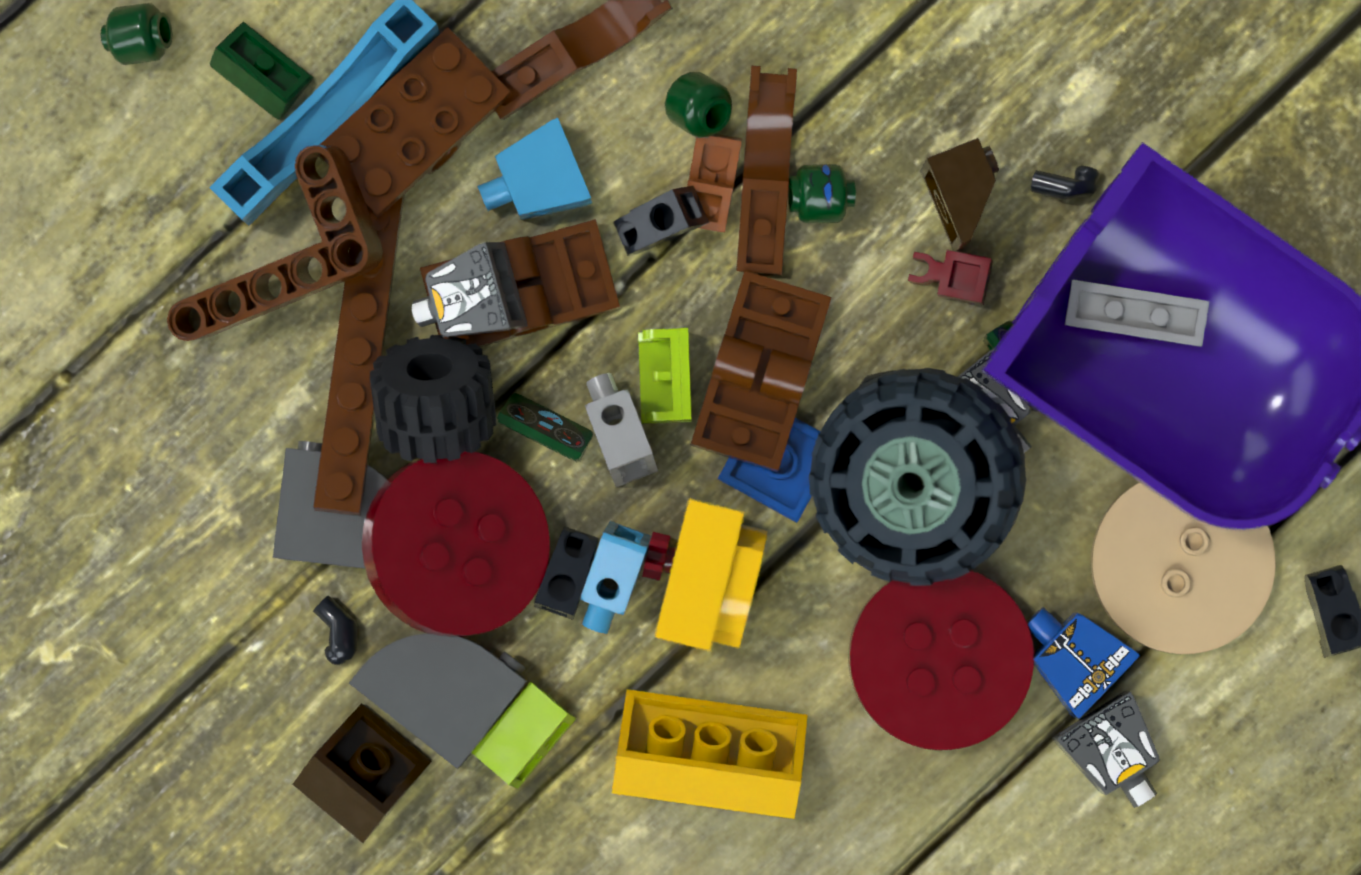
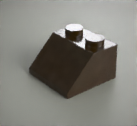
(960, 188)
(361, 772)

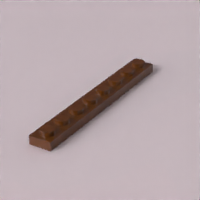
(350, 400)

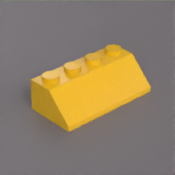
(710, 754)

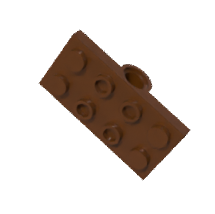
(417, 120)
(558, 279)
(761, 371)

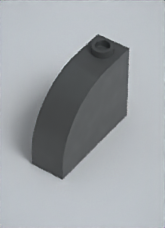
(313, 534)
(442, 689)

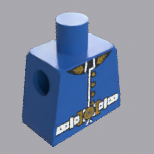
(1078, 659)

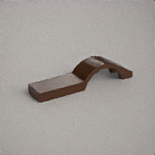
(574, 49)
(766, 171)

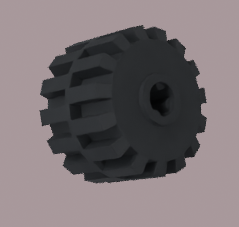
(433, 398)

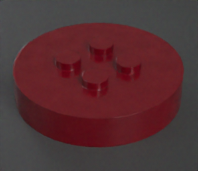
(456, 544)
(941, 660)

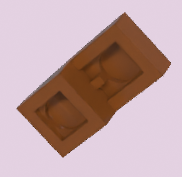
(714, 176)

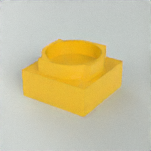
(711, 578)

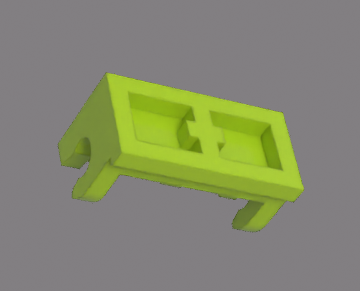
(664, 376)
(523, 735)

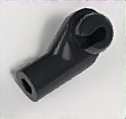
(1065, 187)
(343, 631)

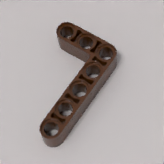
(293, 269)

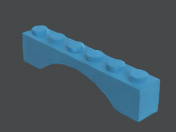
(381, 53)

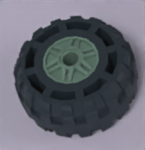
(948, 437)

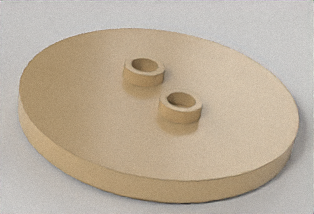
(1176, 578)

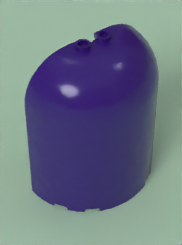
(1217, 428)

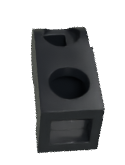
(660, 220)
(567, 573)
(1334, 610)

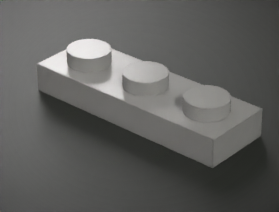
(1136, 313)

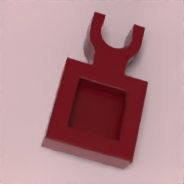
(959, 278)
(659, 557)

